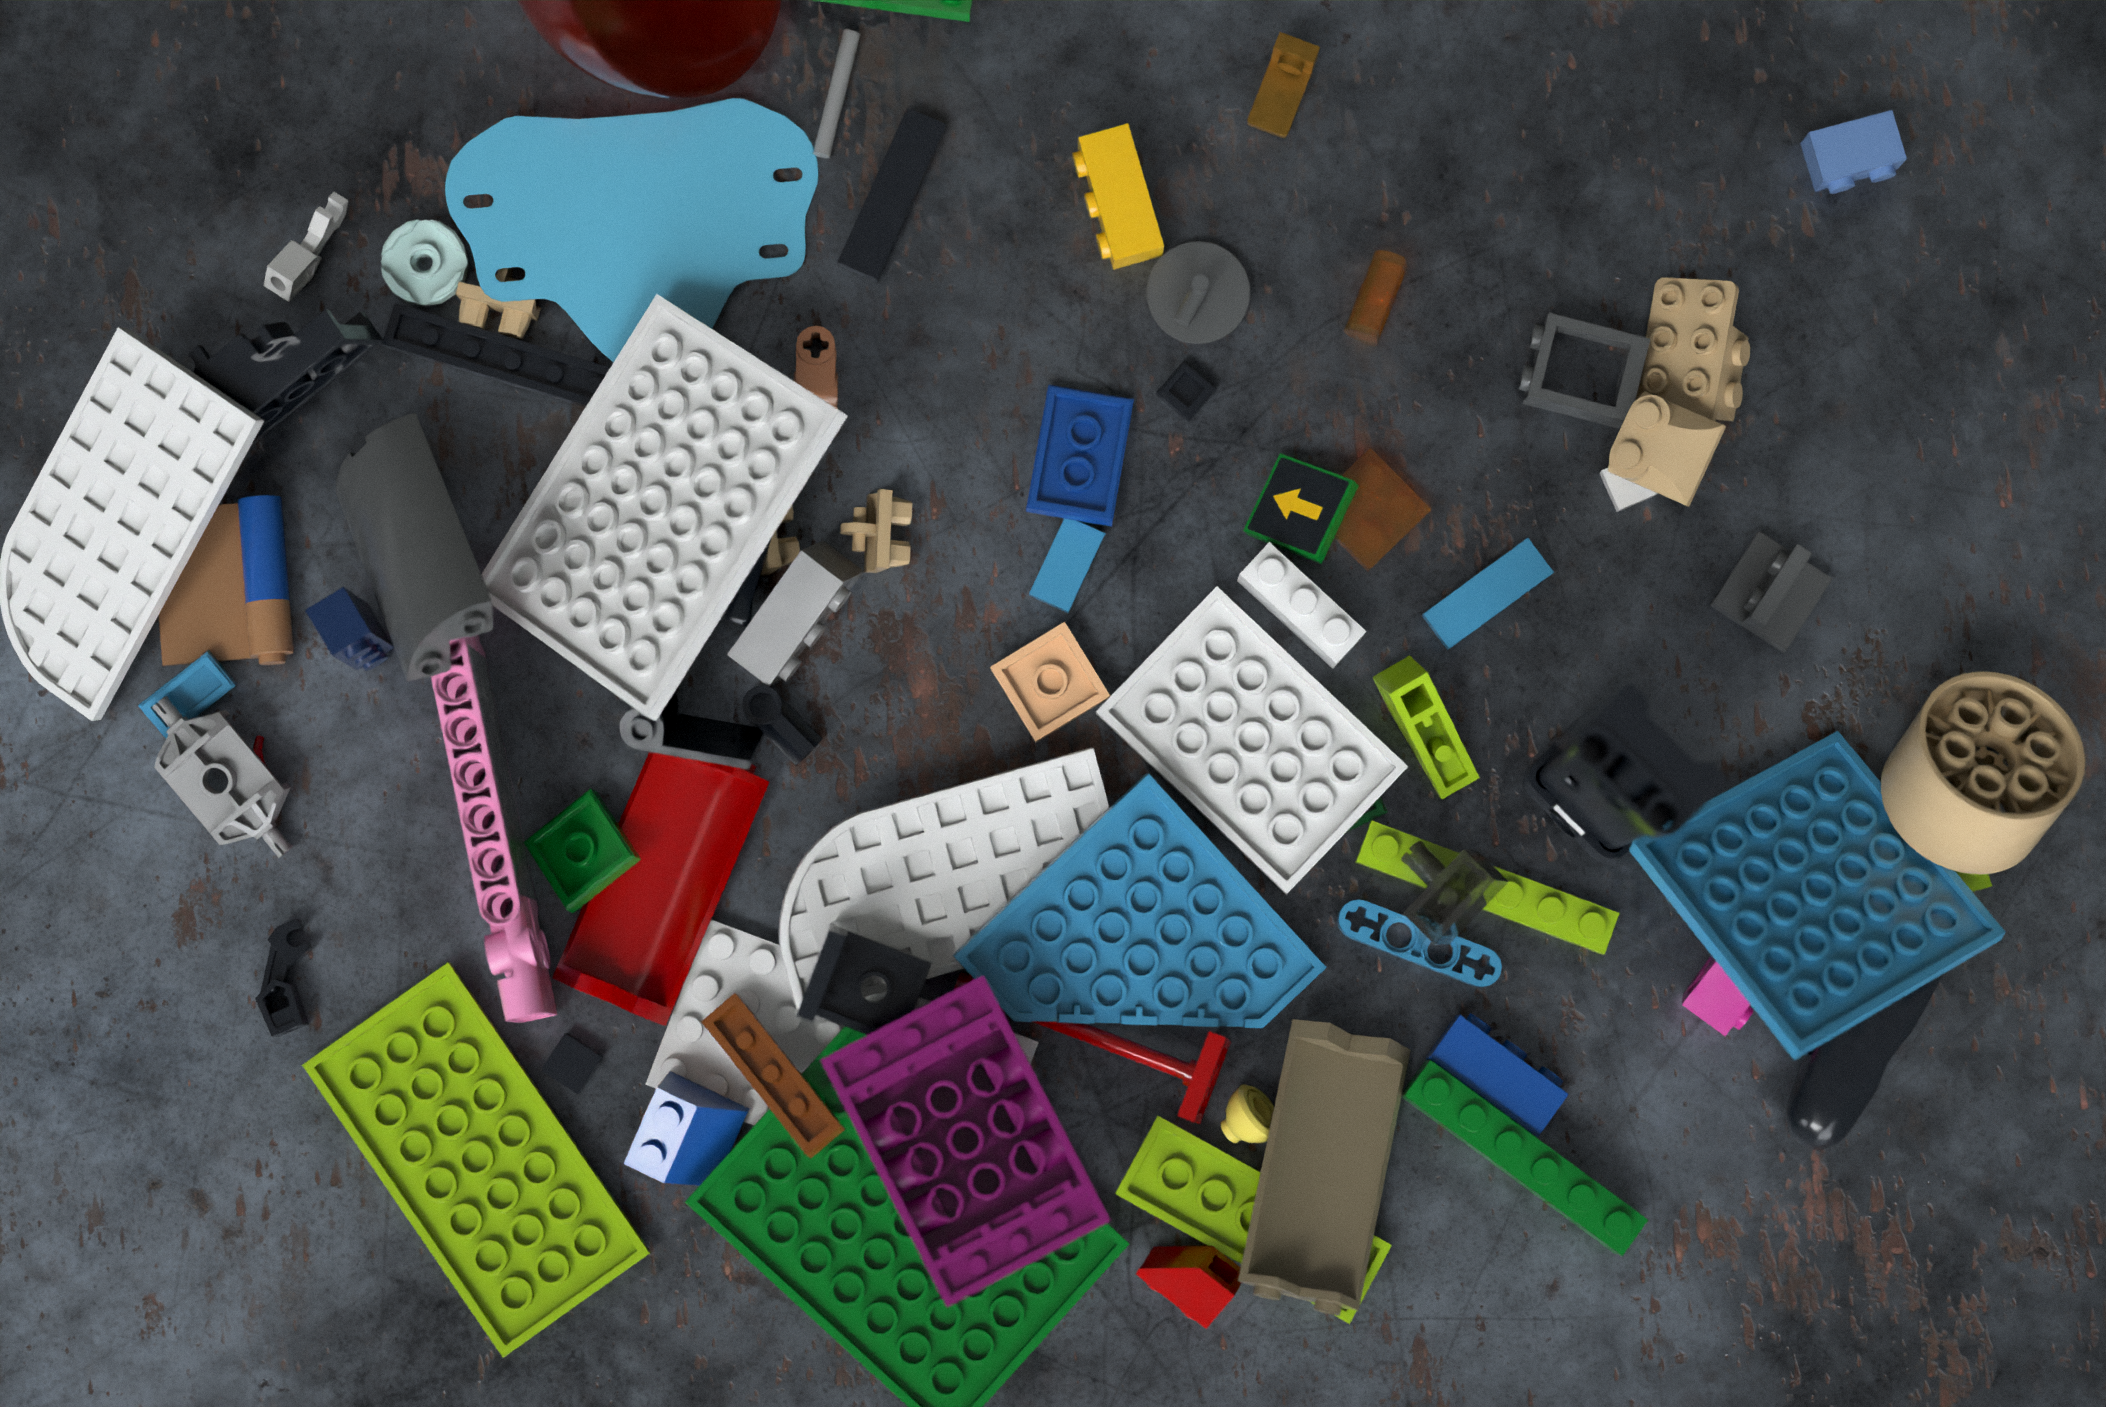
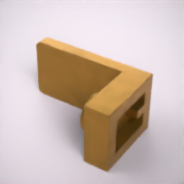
(1283, 85)

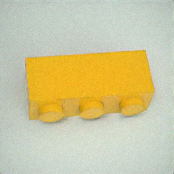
(1118, 197)

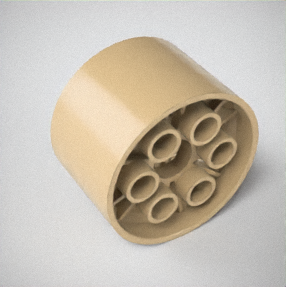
(1963, 821)

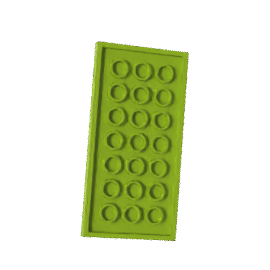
(476, 1159)

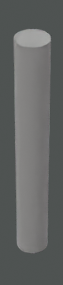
(836, 93)

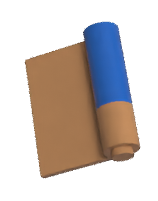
(233, 590)

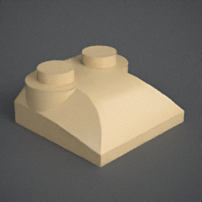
(1664, 447)

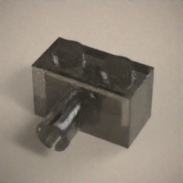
(1453, 892)

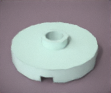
(408, 247)

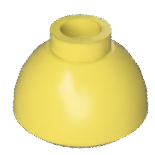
(1247, 1116)

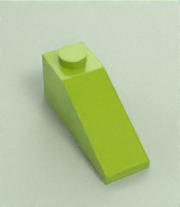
(1426, 725)

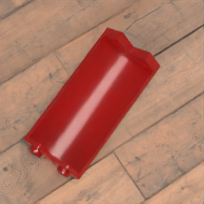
(649, 923)

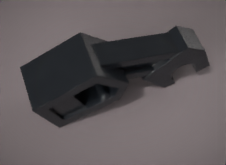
(280, 959)

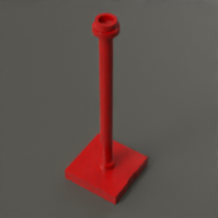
(1197, 1075)

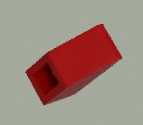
(1192, 1278)

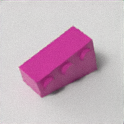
(1717, 999)

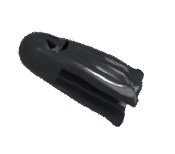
(1846, 1071)

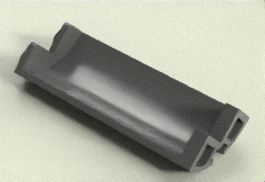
(412, 547)

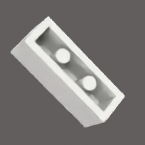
(1301, 605)

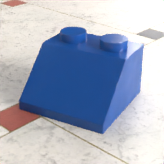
(685, 1132)

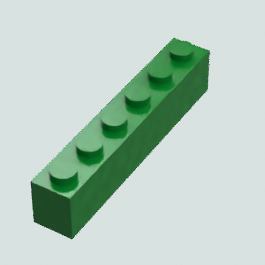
(1524, 1157)

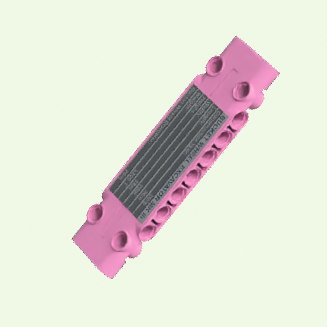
(516, 941)

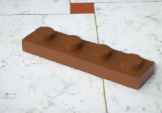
(773, 1075)

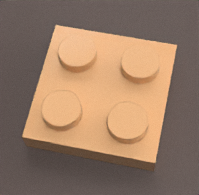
(1050, 682)

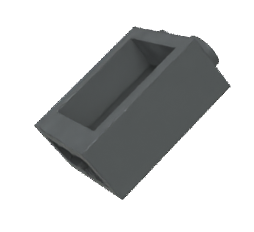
(1627, 383)

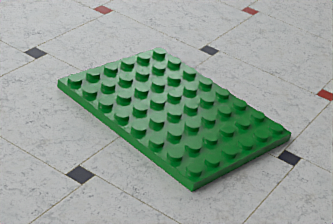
(846, 1259)

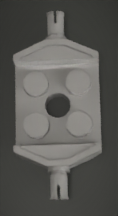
(252, 793)

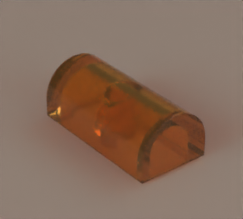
(1376, 297)

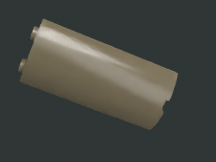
(1324, 1166)

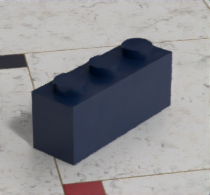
(350, 630)

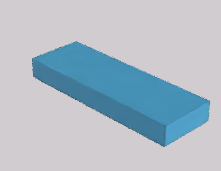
(1487, 593)

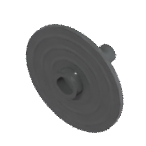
(1198, 292)

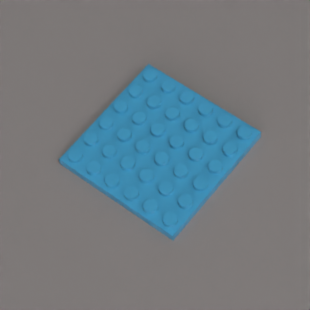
(1815, 896)

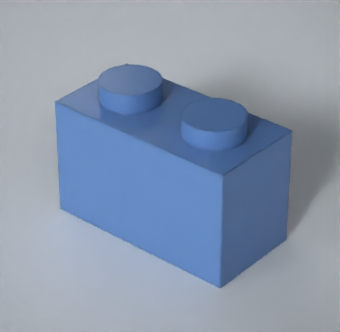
(1854, 152)

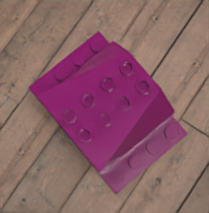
(965, 1140)

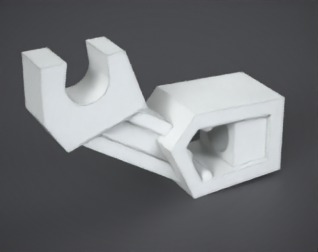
(298, 262)

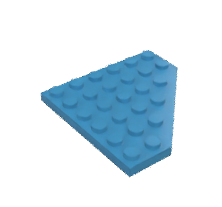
(1141, 931)

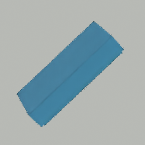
(1066, 564)
(190, 690)

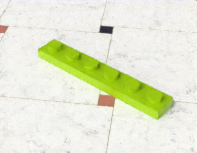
(1518, 901)

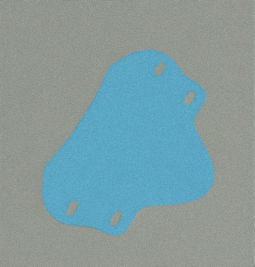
(634, 210)

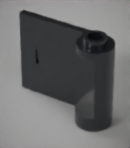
(691, 736)

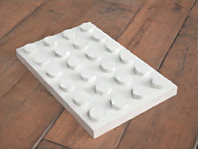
(1251, 740)

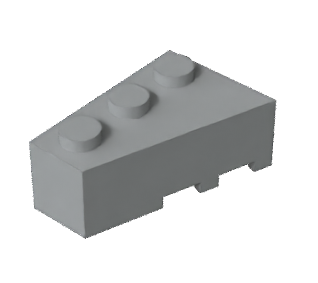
(795, 613)

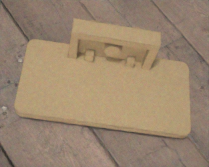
(1694, 347)

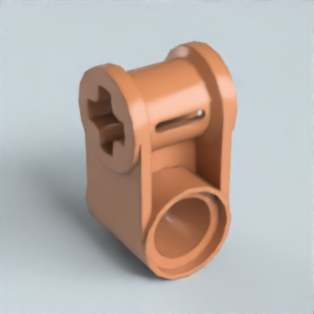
(819, 373)

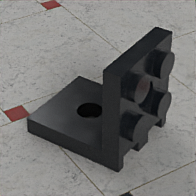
(838, 976)

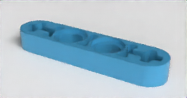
(1417, 947)

